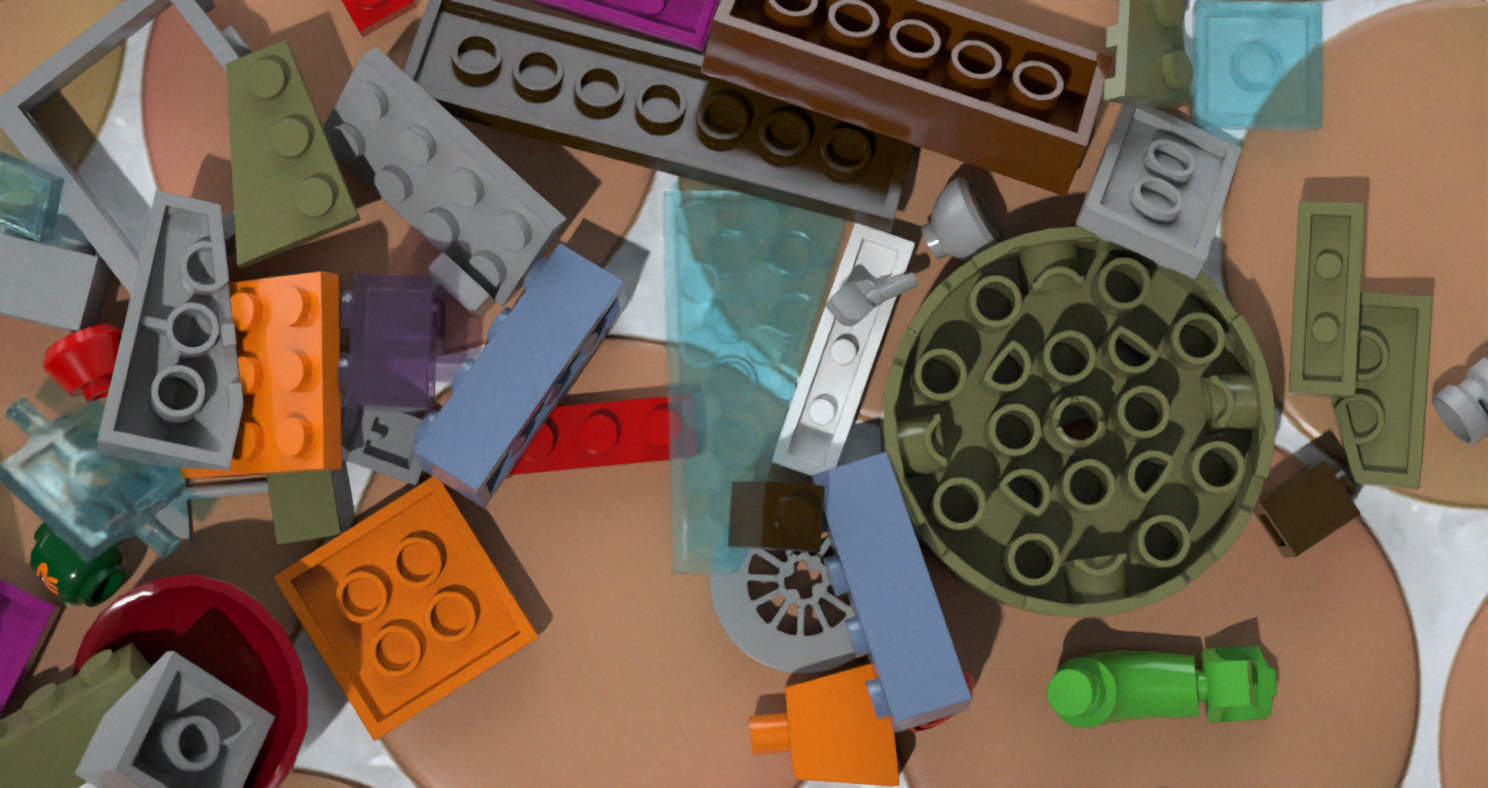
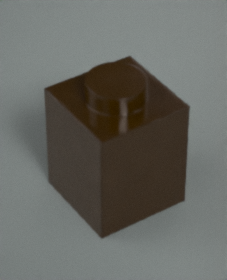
(1307, 507)
(776, 516)

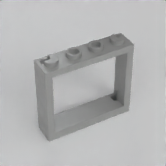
(64, 68)

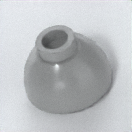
(961, 222)

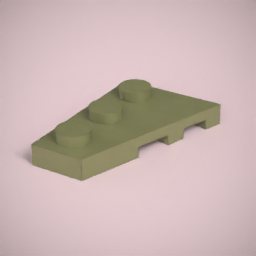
(1149, 55)
(280, 159)
(1386, 417)

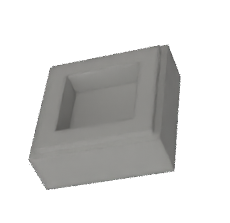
(461, 286)

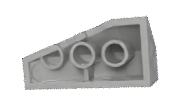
(177, 363)

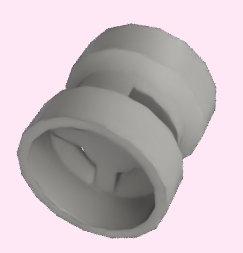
(1466, 405)

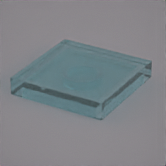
(1257, 65)

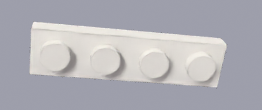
(840, 358)

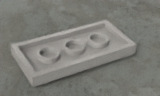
(440, 177)

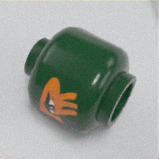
(71, 576)

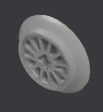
(762, 639)

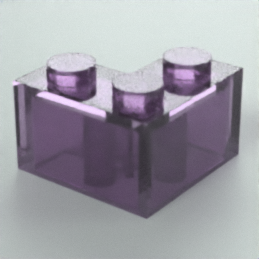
(393, 342)

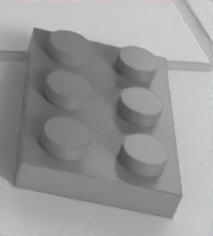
(1160, 188)

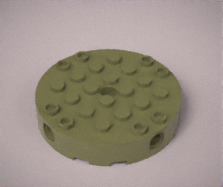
(1172, 407)

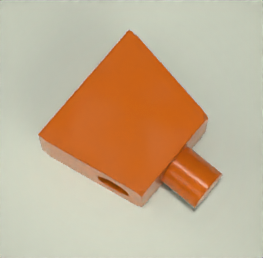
(831, 731)

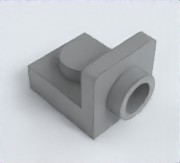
(380, 442)

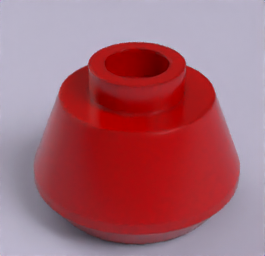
(84, 361)

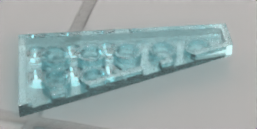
(737, 326)

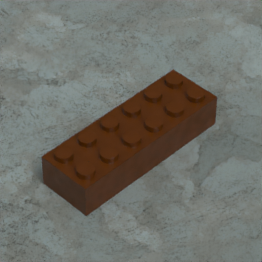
(922, 77)

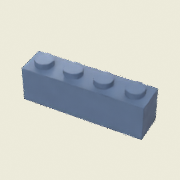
(519, 374)
(890, 596)

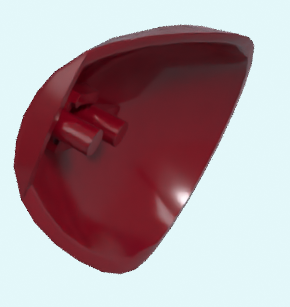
(227, 638)

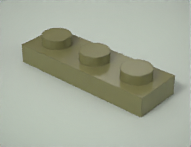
(1326, 299)

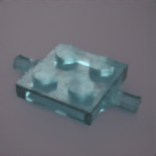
(83, 493)

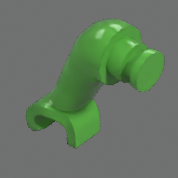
(1158, 684)

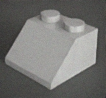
(176, 733)

